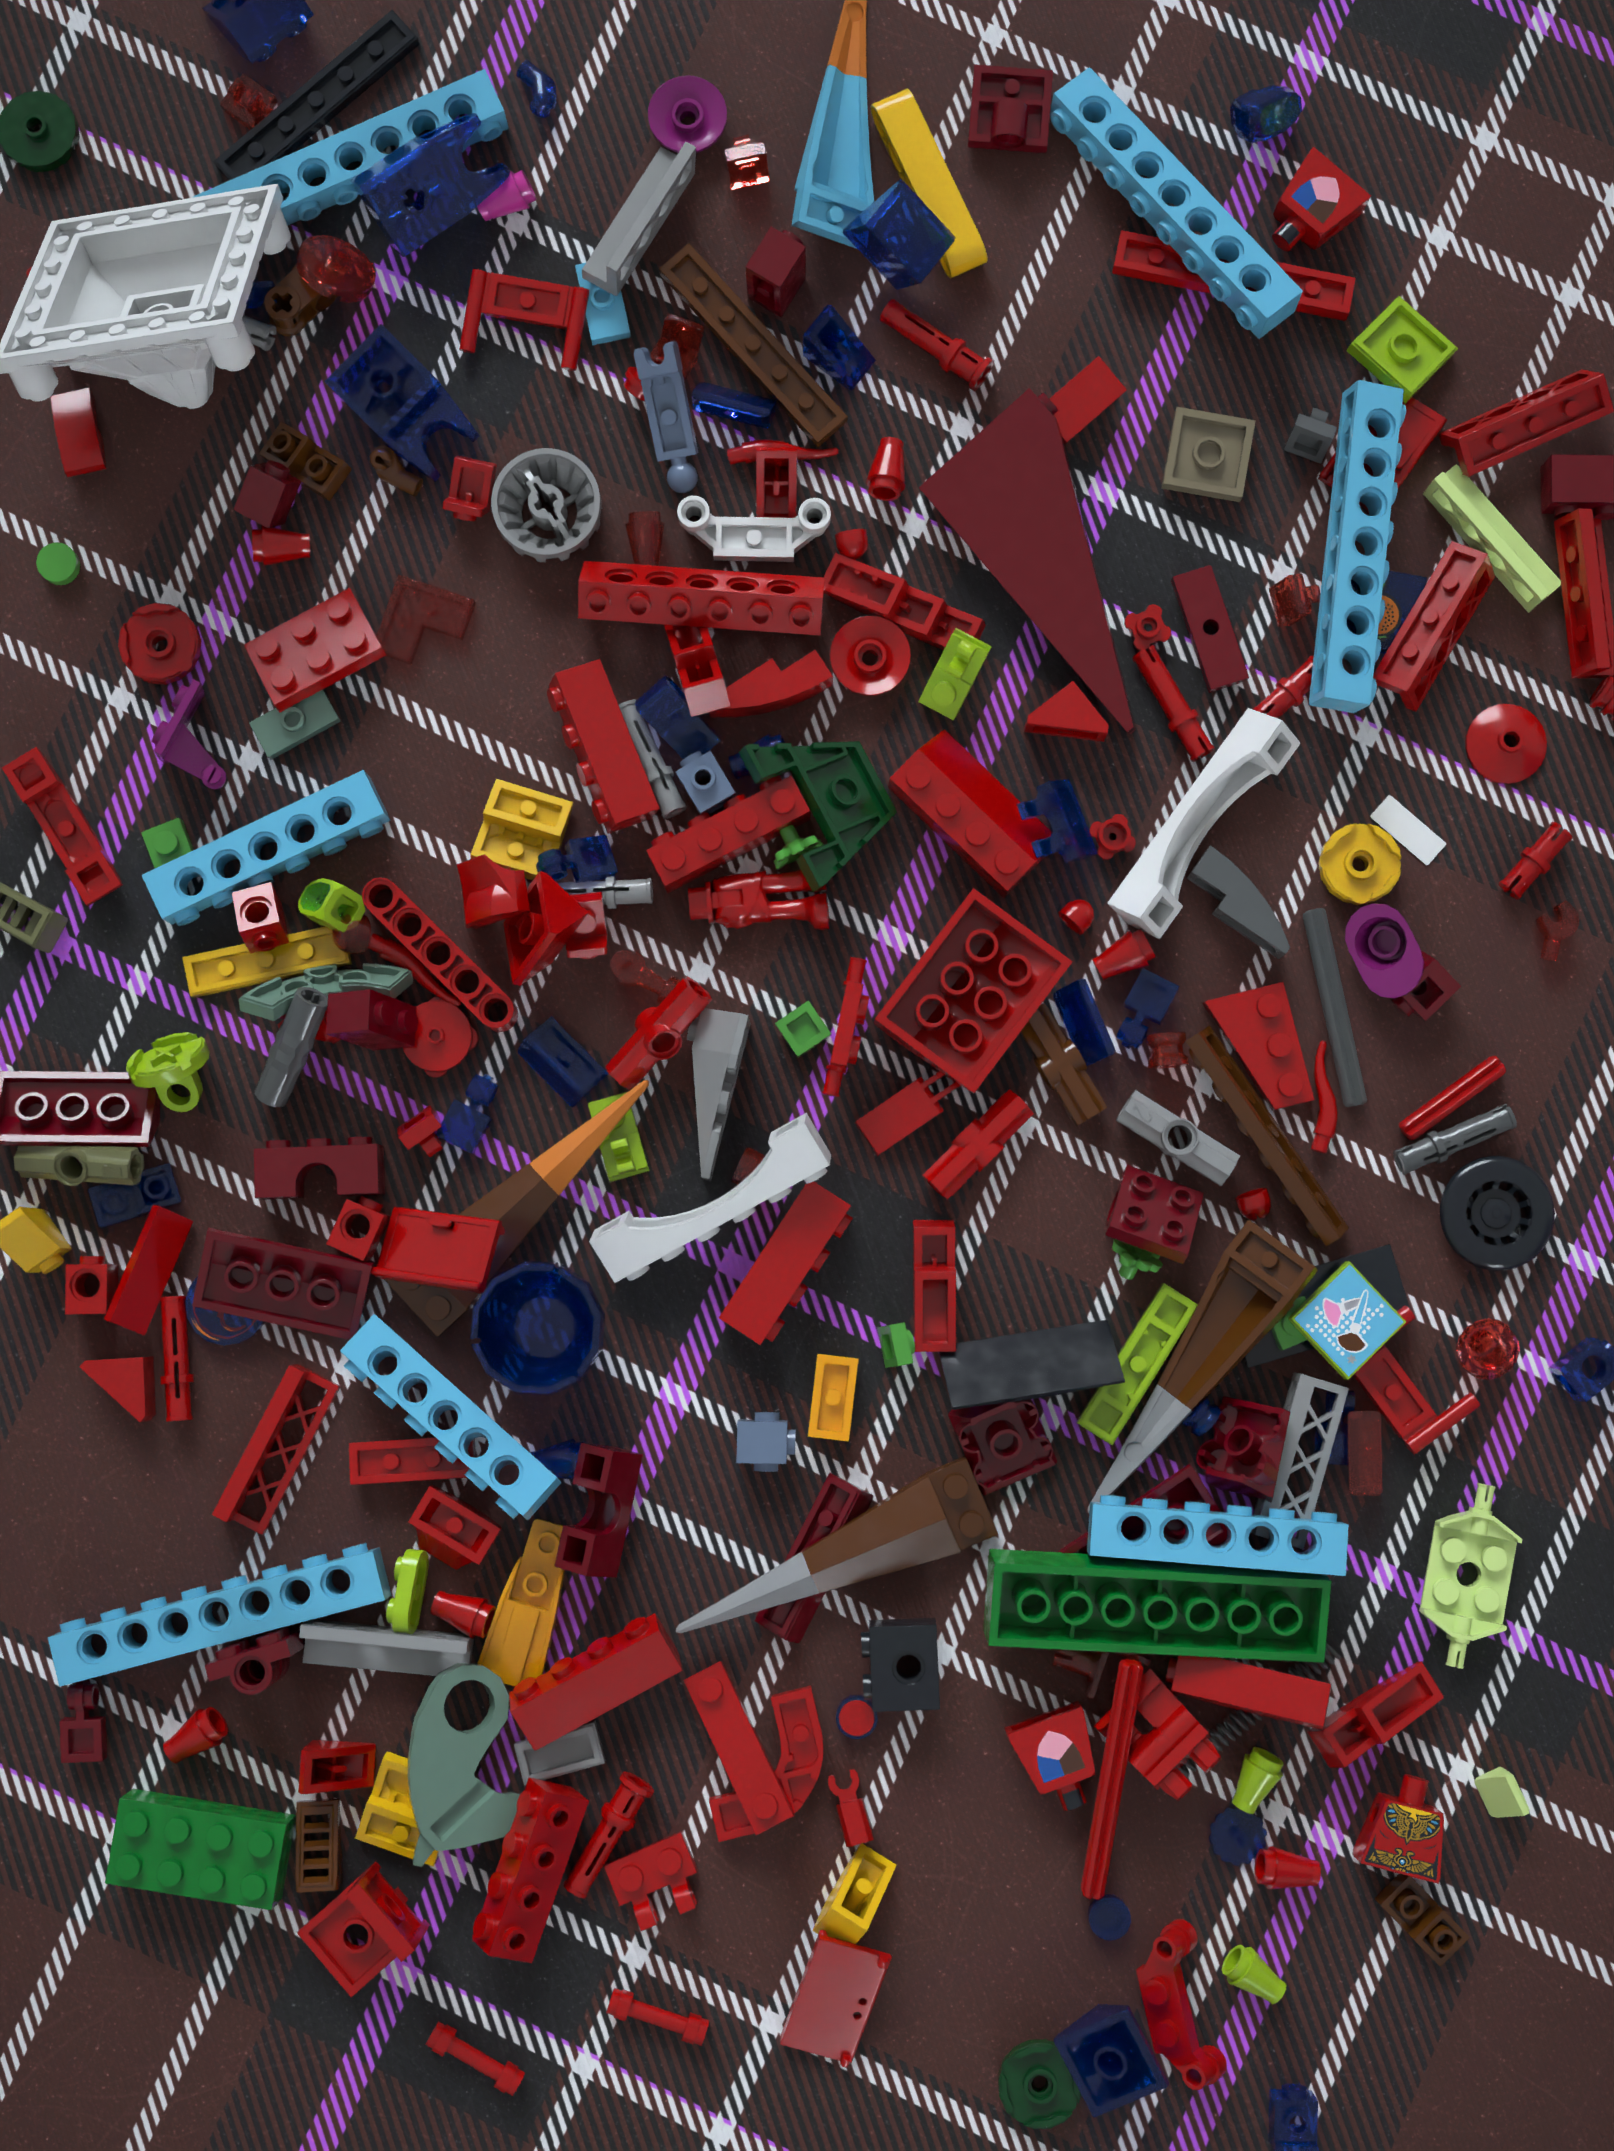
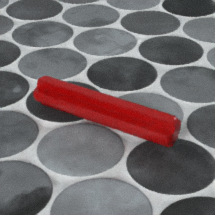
(1452, 1098)

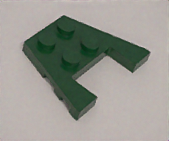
(839, 791)

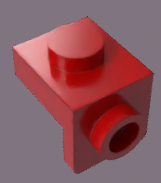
(470, 488)

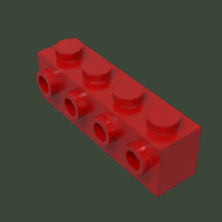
(602, 746)
(728, 834)
(785, 1262)
(594, 1681)
(529, 1870)

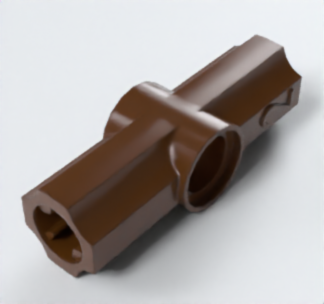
(1062, 1066)

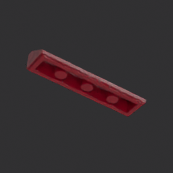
(834, 1507)

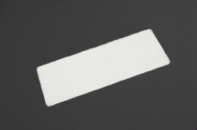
(1408, 830)

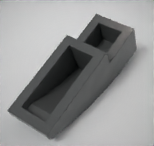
(1240, 902)

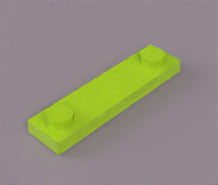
(1140, 1362)

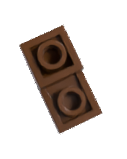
(307, 461)
(1422, 1918)

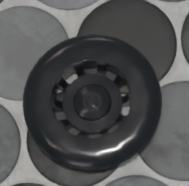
(1497, 1213)

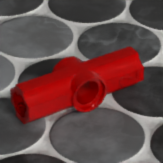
(658, 1033)
(977, 1144)

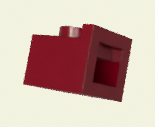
(1435, 990)

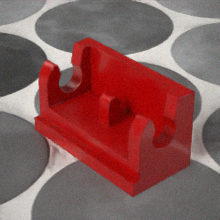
(1085, 397)

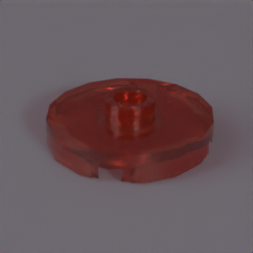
(335, 268)

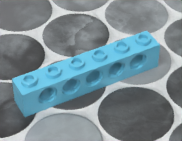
(170, 881)
(378, 1341)
(1324, 1556)

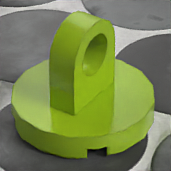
(170, 1063)

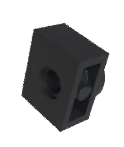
(886, 1684)

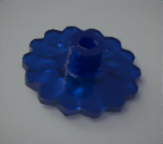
(1237, 1836)

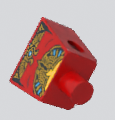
(1403, 1833)

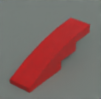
(892, 598)

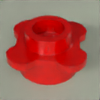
(1141, 637)
(1117, 826)

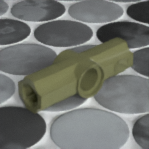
(98, 1163)

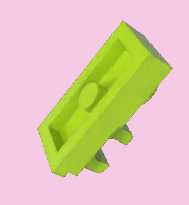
(955, 674)
(623, 1147)

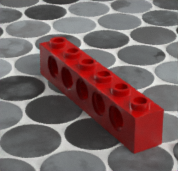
(701, 597)

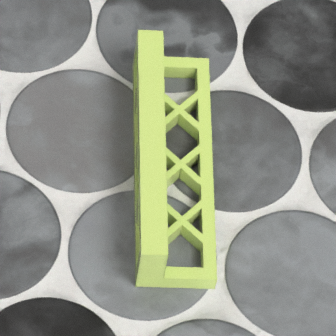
(1489, 532)

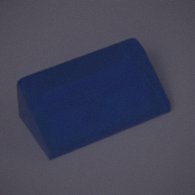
(733, 405)
(1084, 1022)
(561, 1061)

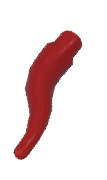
(747, 451)
(403, 958)
(1327, 1116)

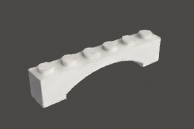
(1250, 753)
(633, 1243)

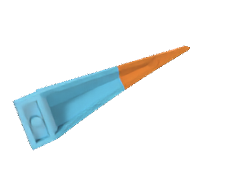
(836, 163)

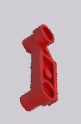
(1170, 2011)

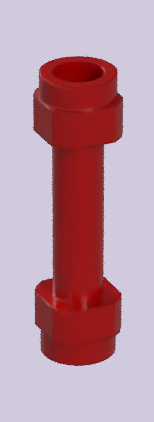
(692, 2027)
(506, 2076)

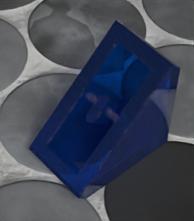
(836, 349)

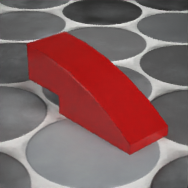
(697, 668)
(772, 689)
(934, 1285)
(1376, 1715)

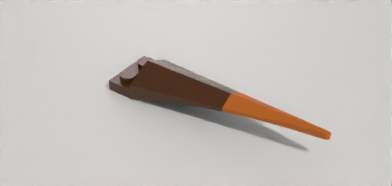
(520, 1206)

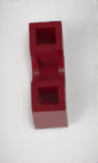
(283, 1168)
(598, 1540)

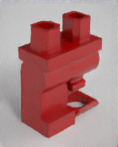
(1171, 1741)

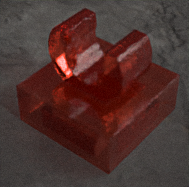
(248, 101)
(746, 163)
(1293, 599)

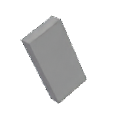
(565, 1755)

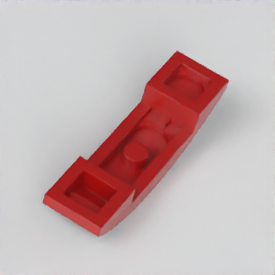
(63, 825)

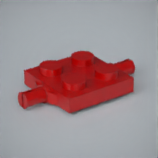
(846, 1043)

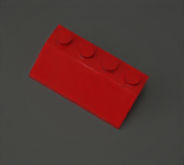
(969, 811)

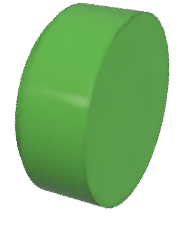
(58, 563)

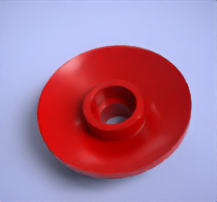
(872, 636)
(1493, 757)

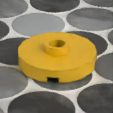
(1375, 849)

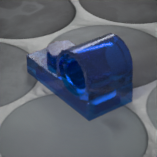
(668, 713)

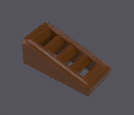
(303, 1864)

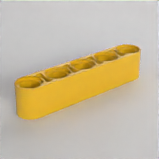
(928, 176)

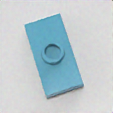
(604, 313)

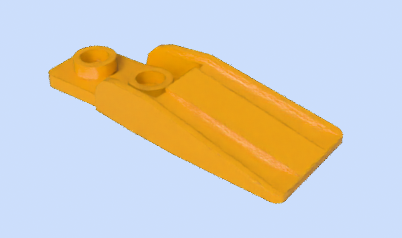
(526, 1610)

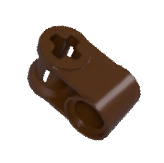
(295, 301)

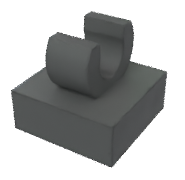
(1311, 436)

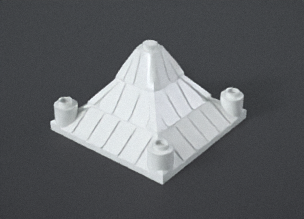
(145, 295)

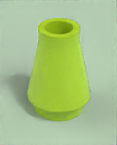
(1257, 1777)
(1251, 1973)

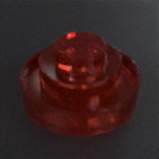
(1487, 1349)

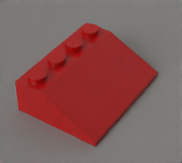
(972, 991)

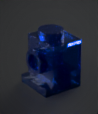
(1283, 2106)

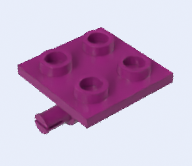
(179, 746)

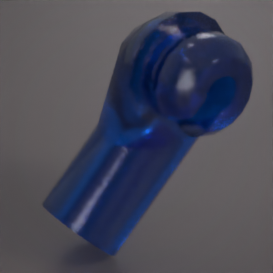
(542, 88)

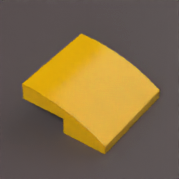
(521, 826)
(388, 1812)

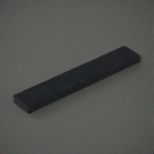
(321, 97)

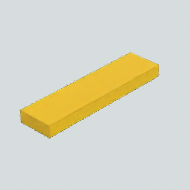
(237, 968)

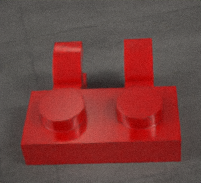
(651, 1869)

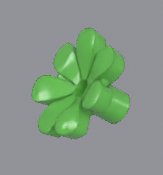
(794, 846)
(1135, 1258)

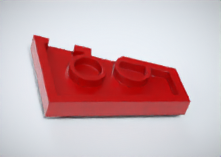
(1266, 1040)

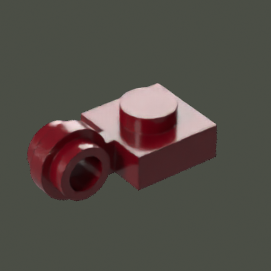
(83, 1736)

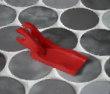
(903, 1113)

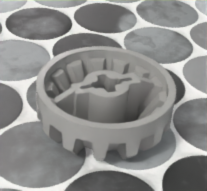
(538, 474)

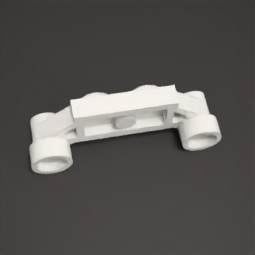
(754, 536)

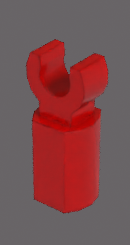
(851, 1812)

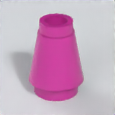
(510, 197)

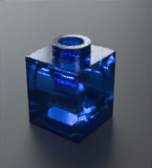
(1570, 1374)

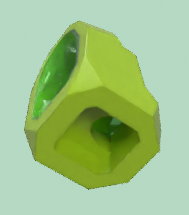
(327, 901)

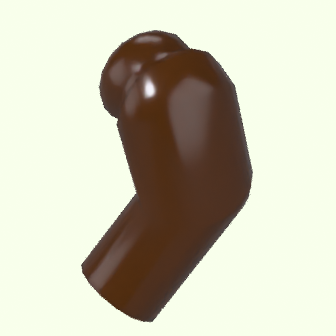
(392, 471)

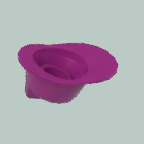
(1384, 950)

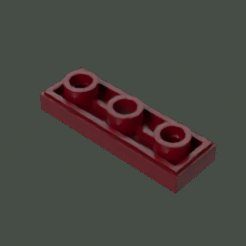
(1202, 606)

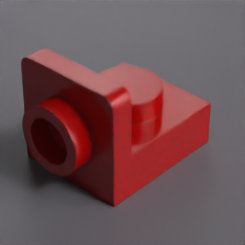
(591, 935)

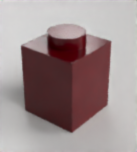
(267, 493)

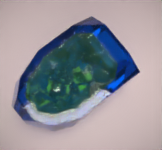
(1265, 113)

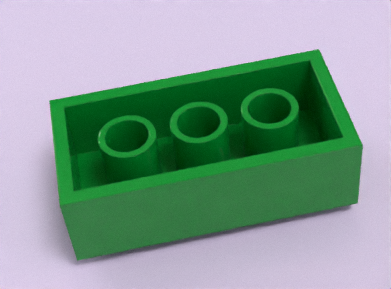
(200, 1849)

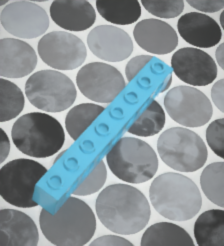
(365, 144)
(1170, 182)
(1330, 683)
(77, 1660)

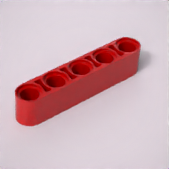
(426, 941)

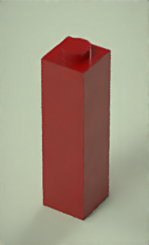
(1250, 1689)

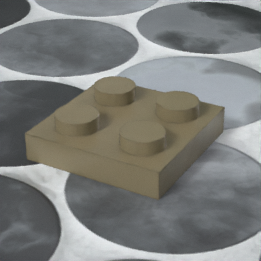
(1208, 454)

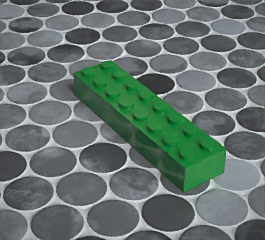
(1153, 1607)

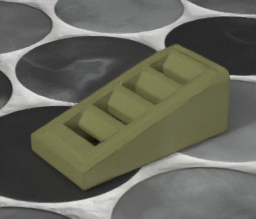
(43, 926)

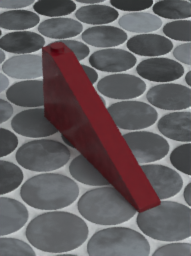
(1022, 518)

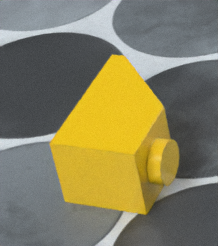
(32, 1240)
(855, 1896)

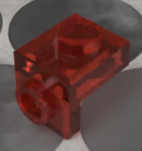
(688, 337)

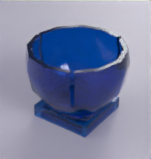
(538, 1328)

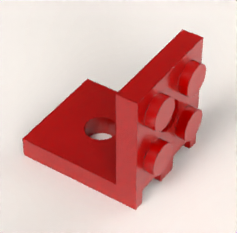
(387, 1918)

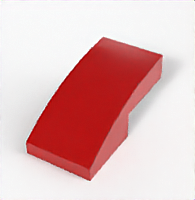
(77, 432)

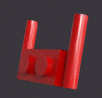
(529, 303)
(1403, 1403)

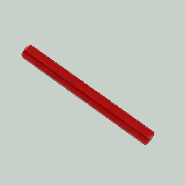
(1111, 1778)

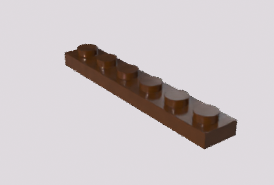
(753, 345)
(1275, 1148)

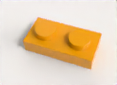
(833, 1397)

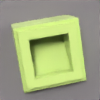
(1501, 1794)

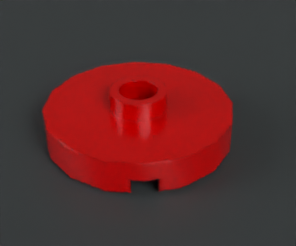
(146, 629)

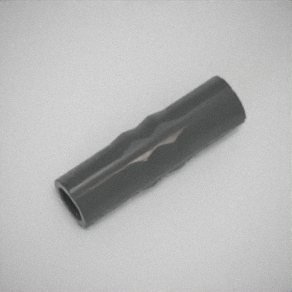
(291, 1047)

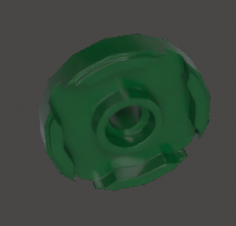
(48, 146)
(1031, 2105)

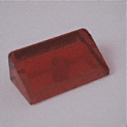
(1365, 1452)

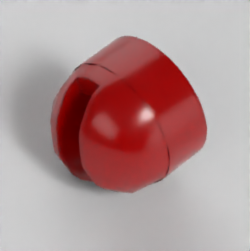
(852, 543)
(1077, 915)
(1254, 1203)

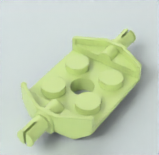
(1475, 1608)

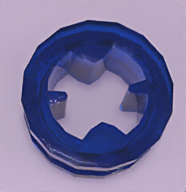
(1202, 1418)

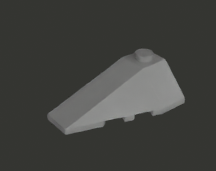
(717, 1056)

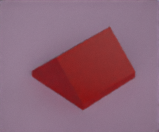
(542, 932)

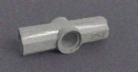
(1201, 1150)

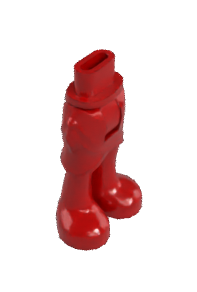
(742, 900)

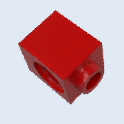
(256, 905)
(342, 1236)
(77, 1299)

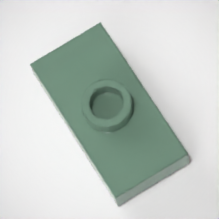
(295, 725)

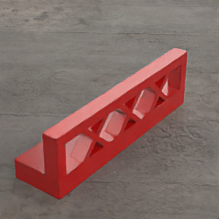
(1529, 421)
(1585, 594)
(1435, 623)
(262, 1443)

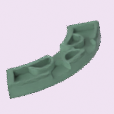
(274, 996)

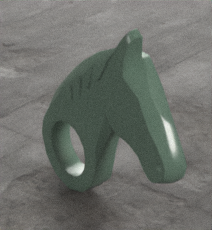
(445, 1796)

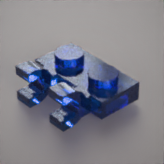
(1069, 827)

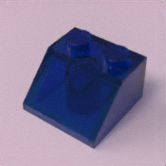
(258, 25)

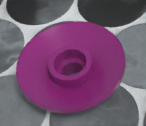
(687, 98)

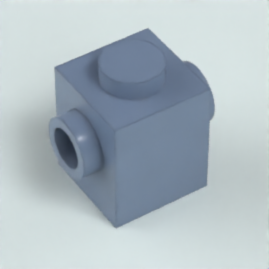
(705, 797)
(764, 1441)

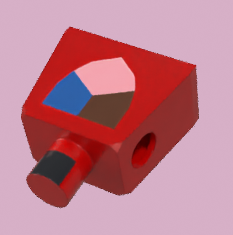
(1317, 203)
(1056, 1752)

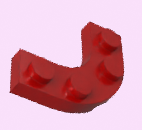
(797, 1766)

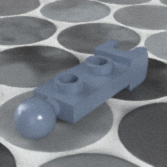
(669, 414)

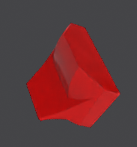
(491, 892)
(452, 1529)

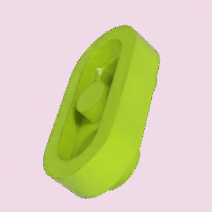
(411, 1574)

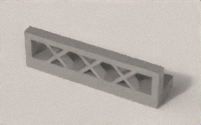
(640, 218)
(1298, 1404)
(382, 1648)

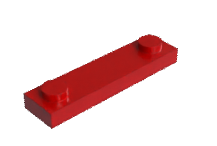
(739, 1748)

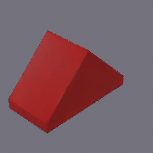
(776, 482)
(1069, 716)
(128, 1382)
(336, 1766)

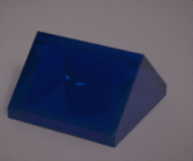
(900, 236)
(1110, 2058)

